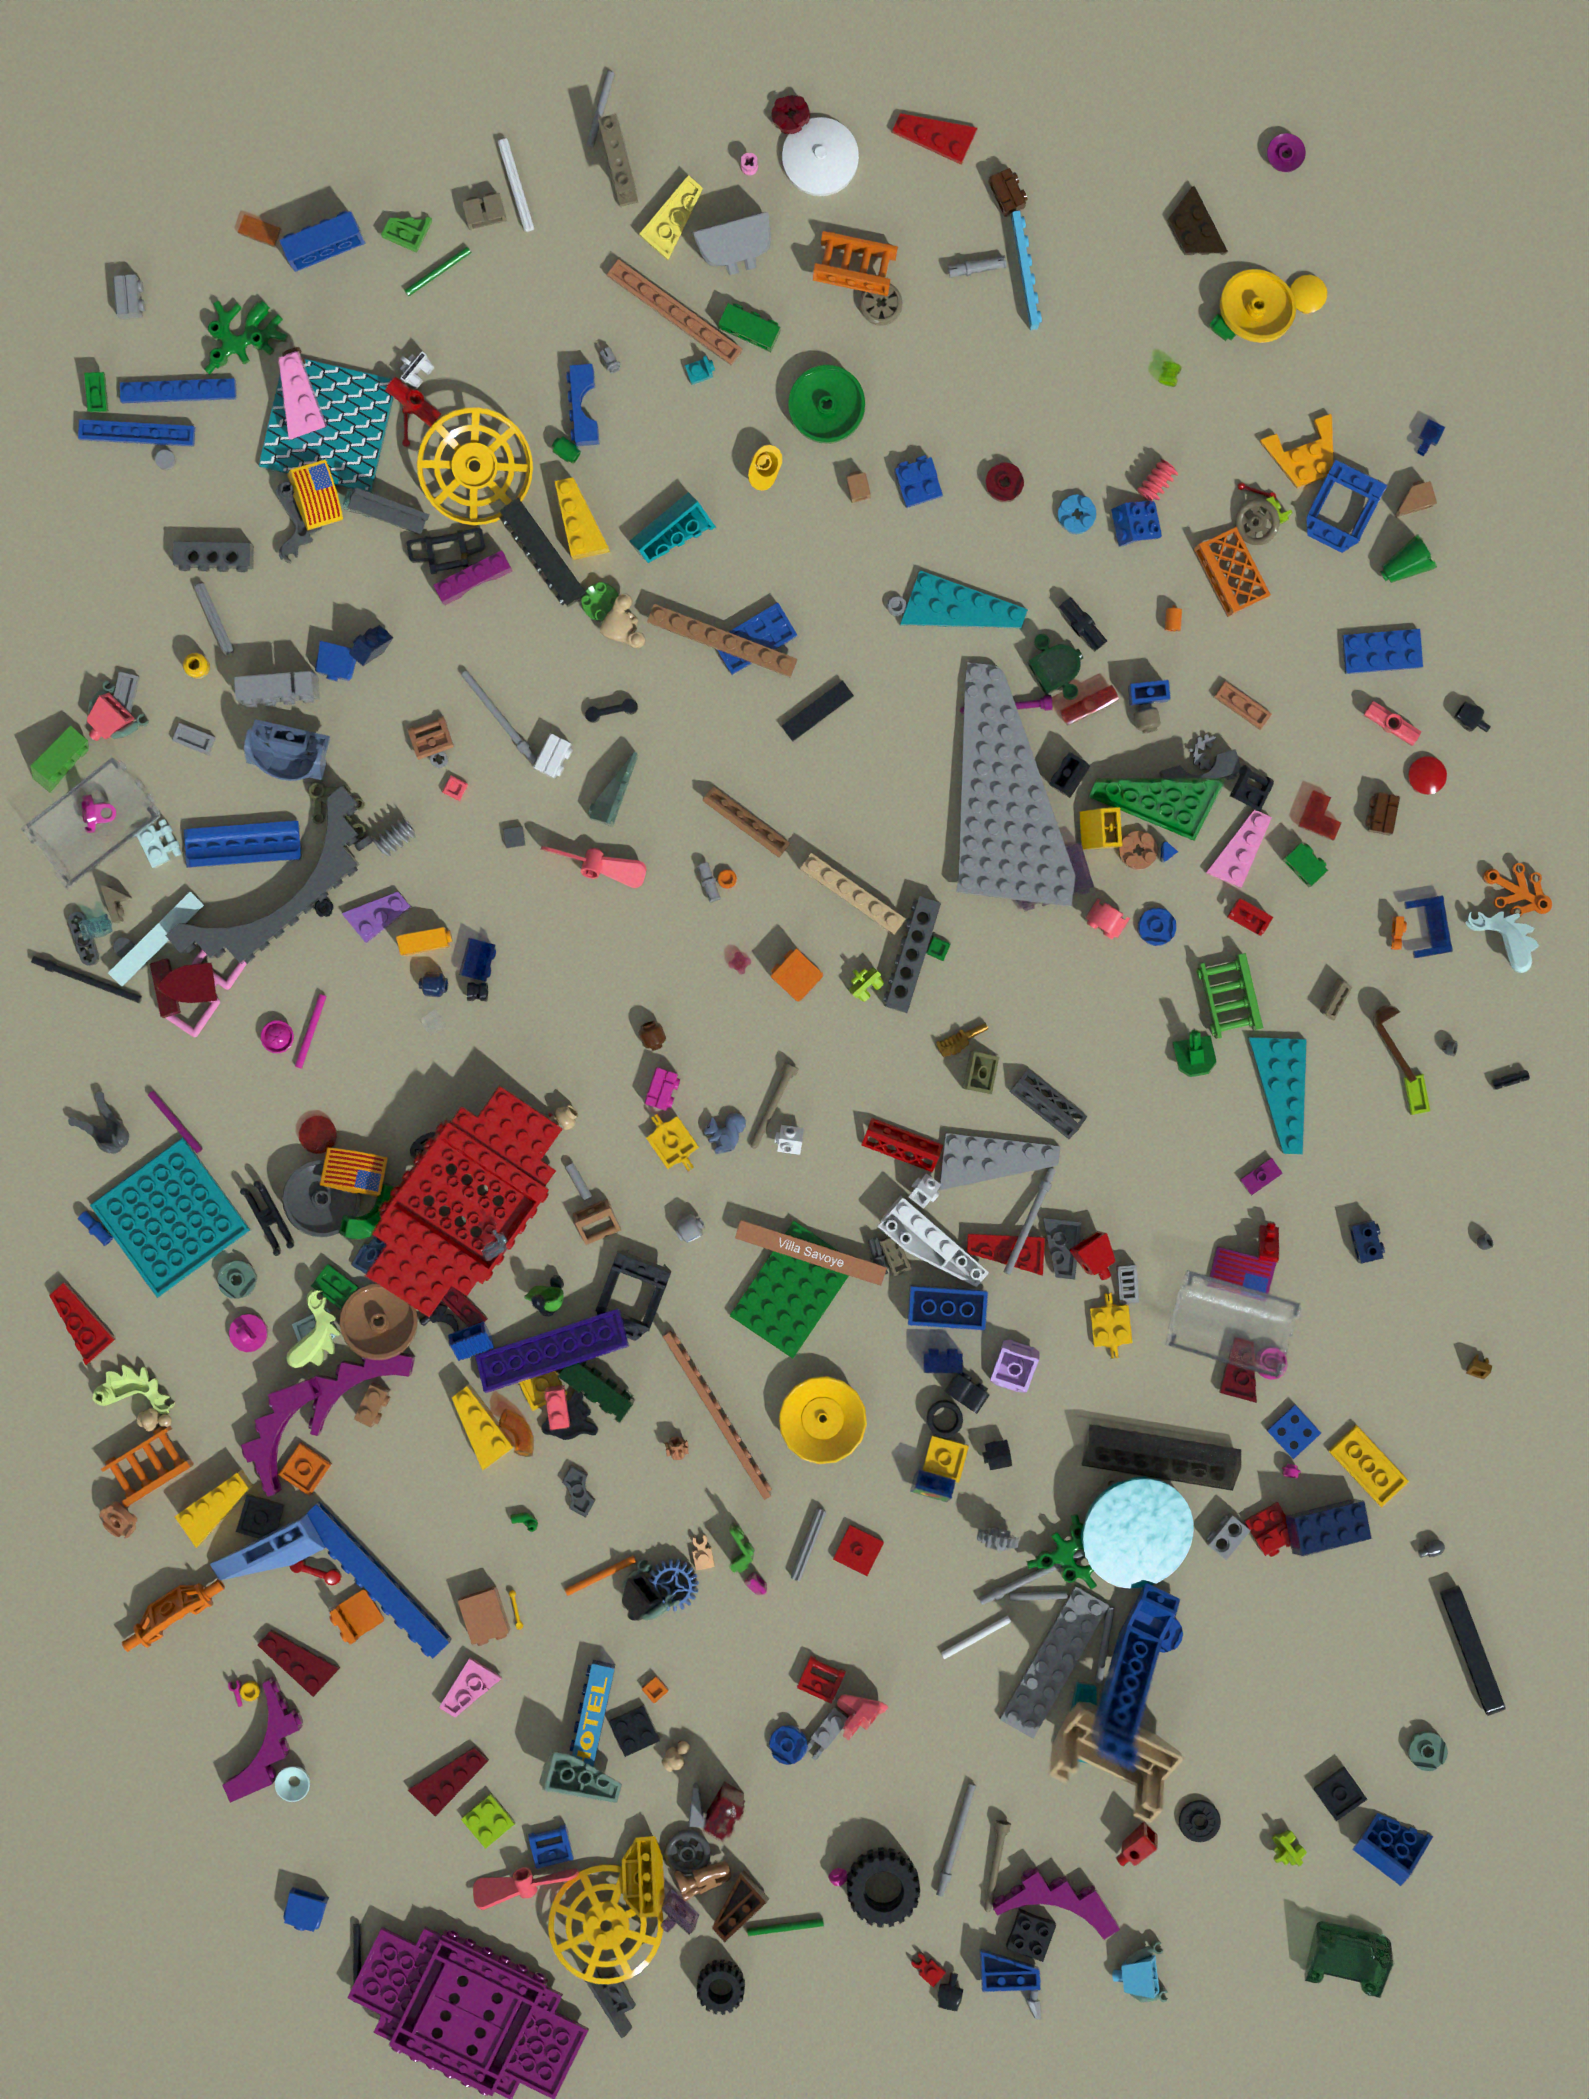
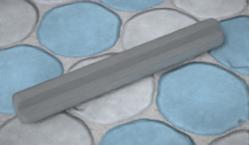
(213, 618)
(808, 1544)

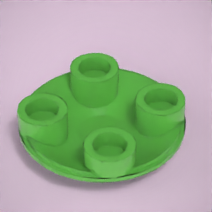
(599, 600)

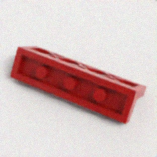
(903, 1142)

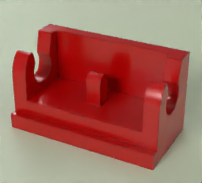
(1250, 917)

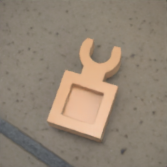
(702, 1556)

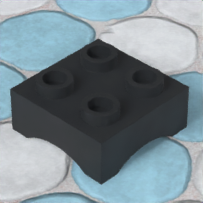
(1031, 1935)

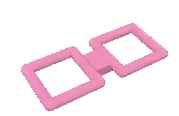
(226, 984)

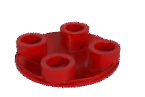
(1427, 775)

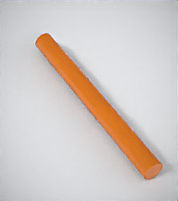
(600, 1575)

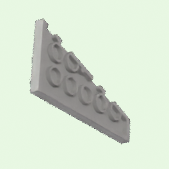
(981, 1159)

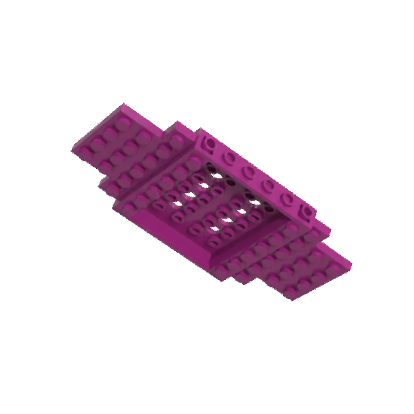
(413, 1985)

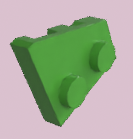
(407, 232)

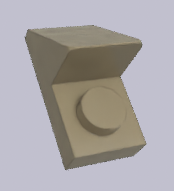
(112, 898)

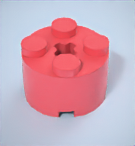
(1106, 918)

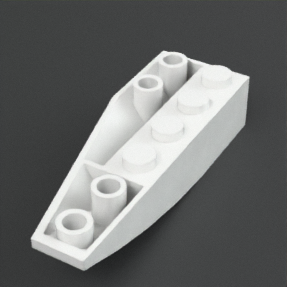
(926, 1241)

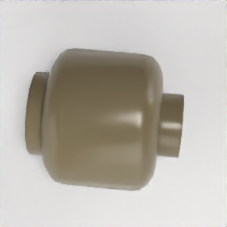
(1147, 719)

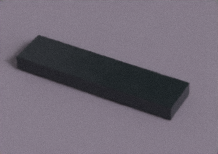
(817, 711)

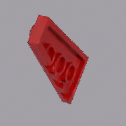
(938, 136)
(1000, 1247)
(85, 1328)

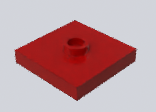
(858, 1550)

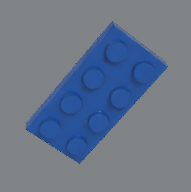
(767, 628)
(1382, 651)

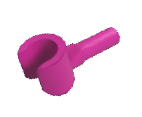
(236, 1691)

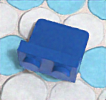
(1136, 522)

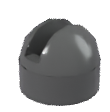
(1451, 1047)
(1485, 1242)

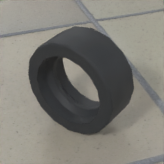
(944, 1433)

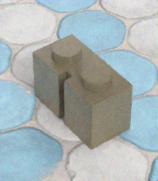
(484, 211)

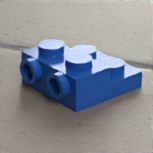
(918, 481)

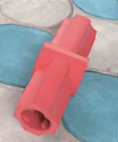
(1381, 717)

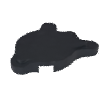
(578, 1422)

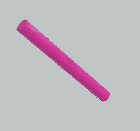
(310, 1031)

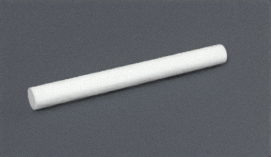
(975, 1637)

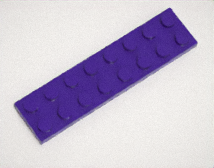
(552, 1350)

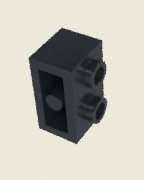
(1069, 774)

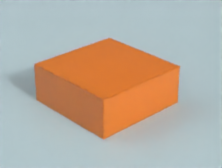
(655, 1689)

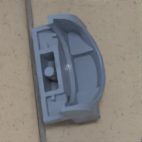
(288, 751)

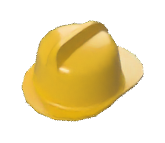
(764, 467)

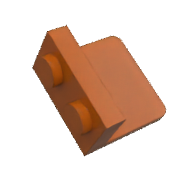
(796, 974)
(356, 1616)

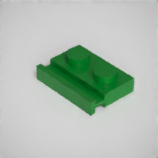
(334, 1286)

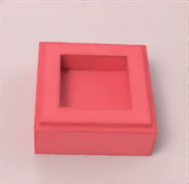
(455, 788)

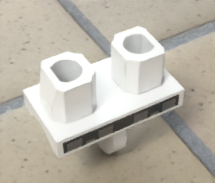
(420, 363)

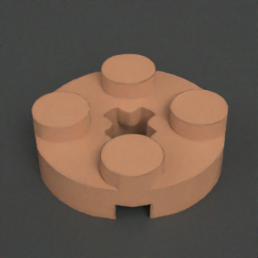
(1144, 841)
(118, 1520)

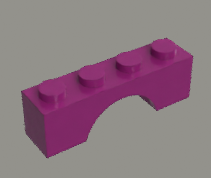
(472, 576)

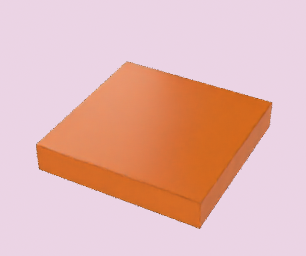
(305, 1469)

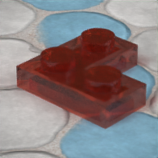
(1314, 818)

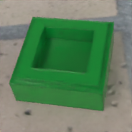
(938, 948)

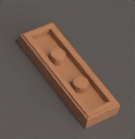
(1242, 705)

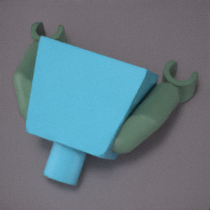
(1141, 1976)

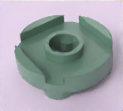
(226, 1279)
(1436, 1744)

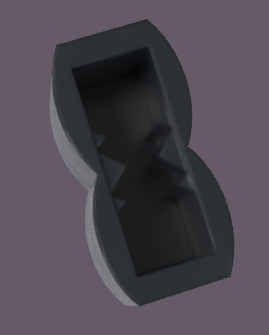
(967, 1392)

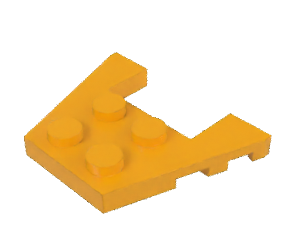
(1307, 462)

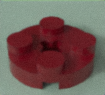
(790, 104)
(1006, 493)

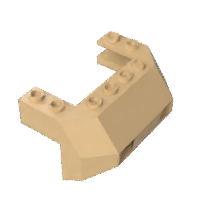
(1154, 1764)

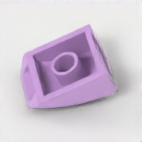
(1015, 1366)

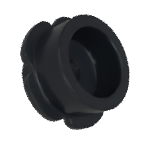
(319, 908)

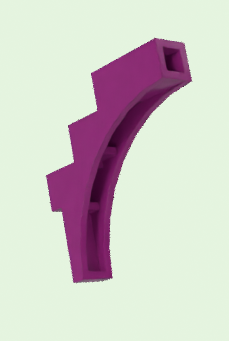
(349, 1375)
(271, 1426)
(274, 1748)
(1060, 1894)

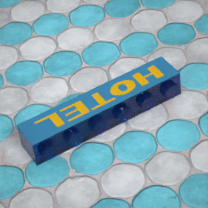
(592, 1711)

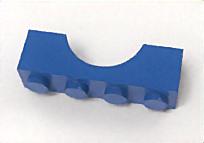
(582, 381)

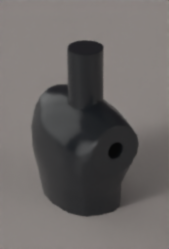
(1470, 717)
(949, 1994)

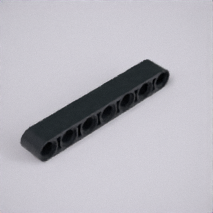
(1472, 1650)

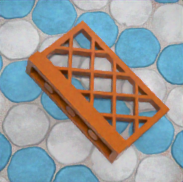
(1216, 574)

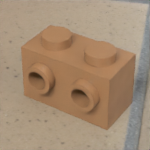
(372, 1404)

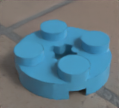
(1069, 522)

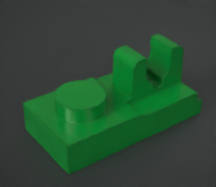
(96, 392)

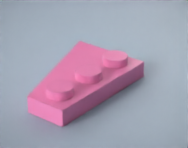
(470, 1685)

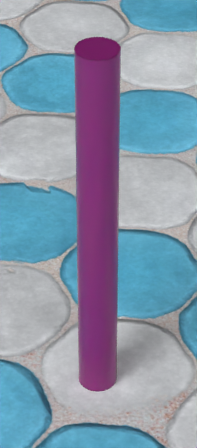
(175, 1122)

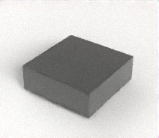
(514, 837)

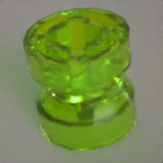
(1169, 374)

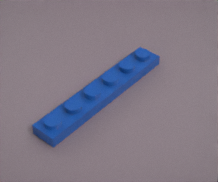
(178, 390)
(136, 433)

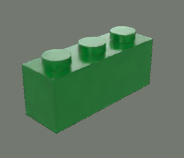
(749, 327)

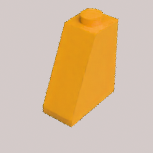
(424, 941)

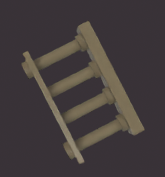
(618, 160)

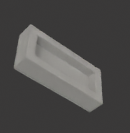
(126, 690)
(194, 739)

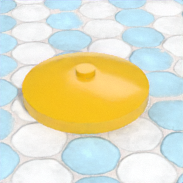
(1257, 305)

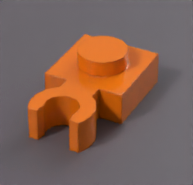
(1398, 928)

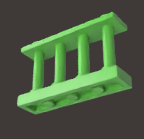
(1249, 1001)

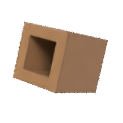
(858, 486)

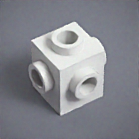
(789, 1139)
(924, 1190)

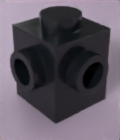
(997, 1455)

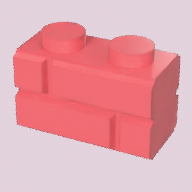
(557, 1407)

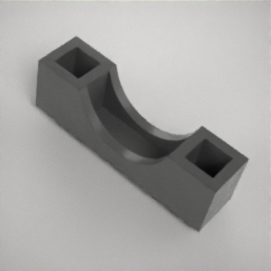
(1224, 765)

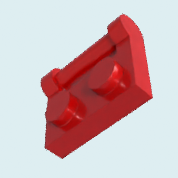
(817, 1685)

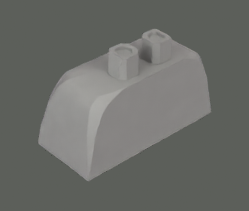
(735, 242)

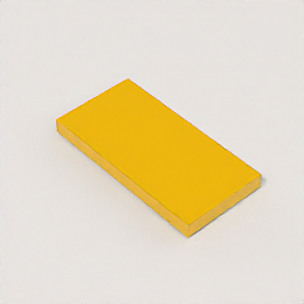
(1368, 1466)

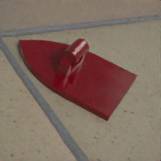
(190, 984)

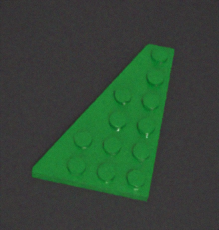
(1167, 802)

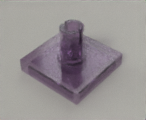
(678, 1913)

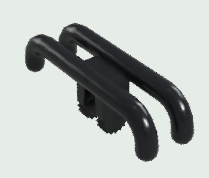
(268, 1217)

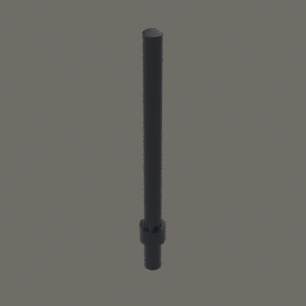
(52, 966)

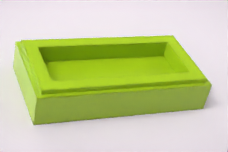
(1417, 1095)

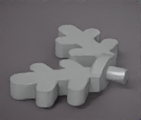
(1204, 763)

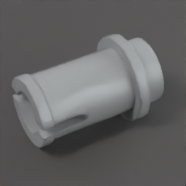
(610, 360)

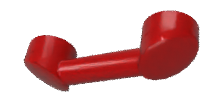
(331, 1577)

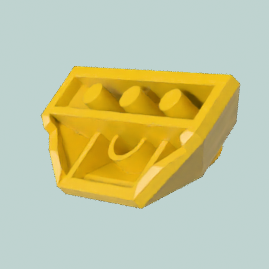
(643, 1877)

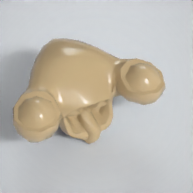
(620, 625)

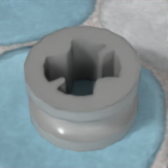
(436, 764)

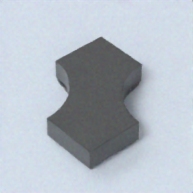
(576, 1483)

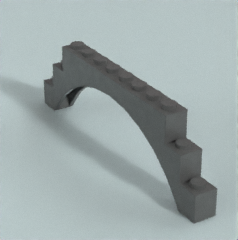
(331, 868)

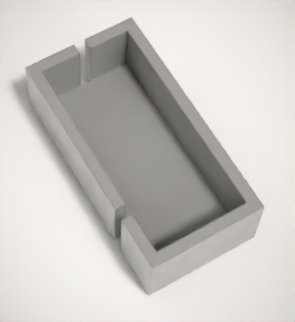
(276, 688)

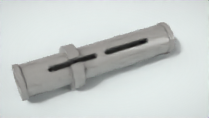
(968, 268)

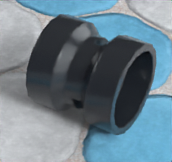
(477, 991)

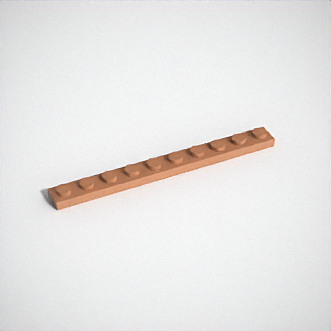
(722, 1421)

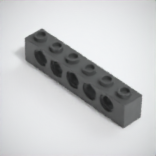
(931, 908)

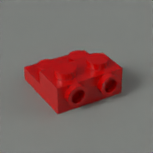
(1269, 1529)

